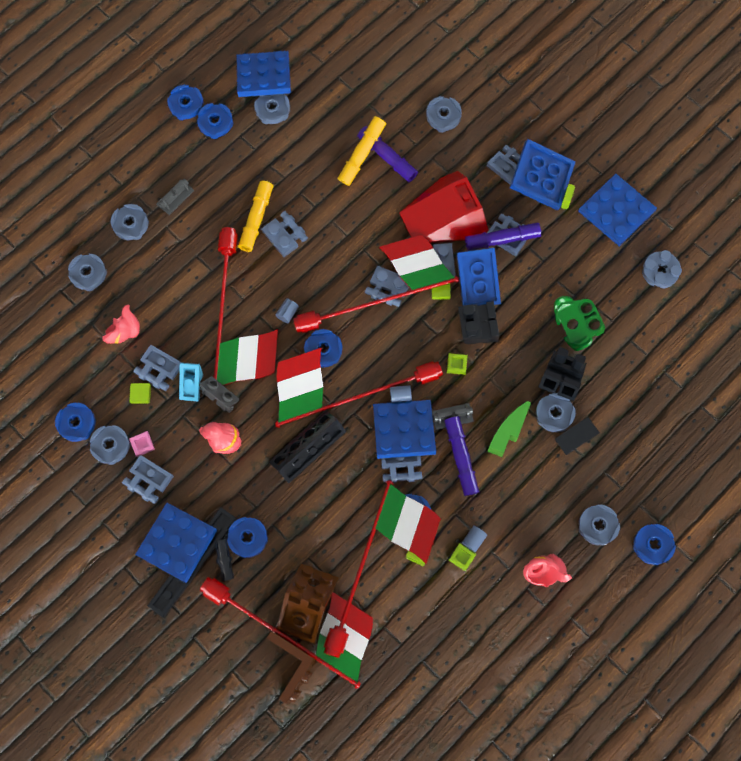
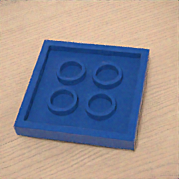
(263, 74)
(542, 174)
(617, 209)
(404, 429)
(176, 542)

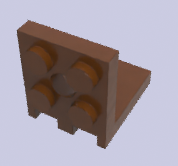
(306, 602)
(301, 675)

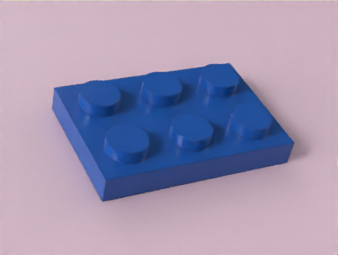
(478, 277)

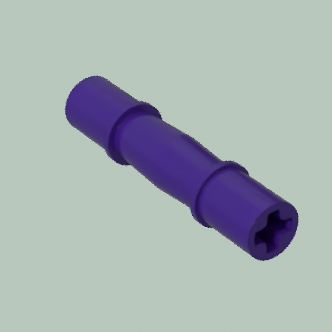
(399, 164)
(503, 236)
(461, 456)

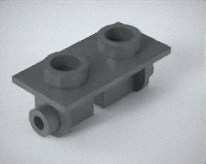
(175, 196)
(217, 391)
(463, 411)

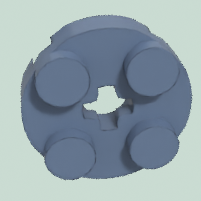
(272, 116)
(443, 123)
(133, 231)
(661, 279)
(90, 281)
(547, 420)
(110, 455)
(609, 521)

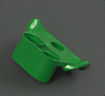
(567, 309)

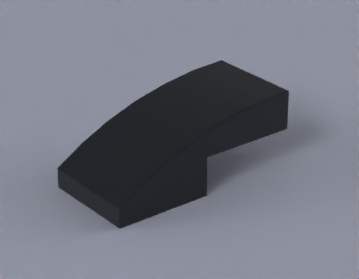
(577, 436)

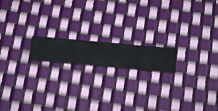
(173, 587)

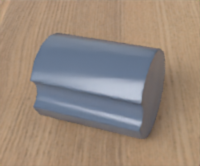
(287, 310)
(400, 394)
(474, 539)

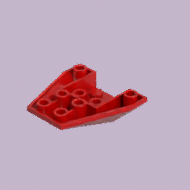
(445, 211)

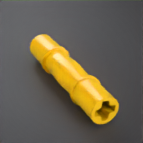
(361, 151)
(255, 216)

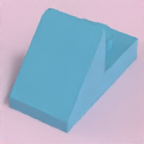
(189, 381)

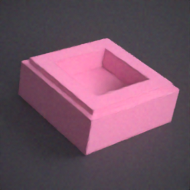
(142, 444)

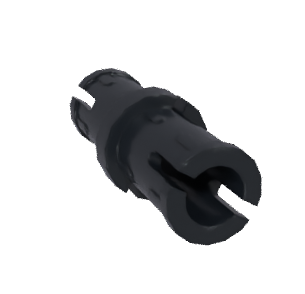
(224, 559)

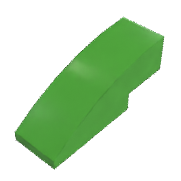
(509, 430)

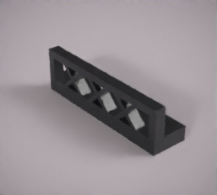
(309, 448)

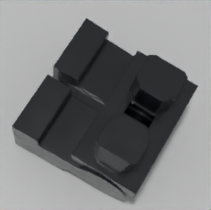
(479, 323)
(564, 372)

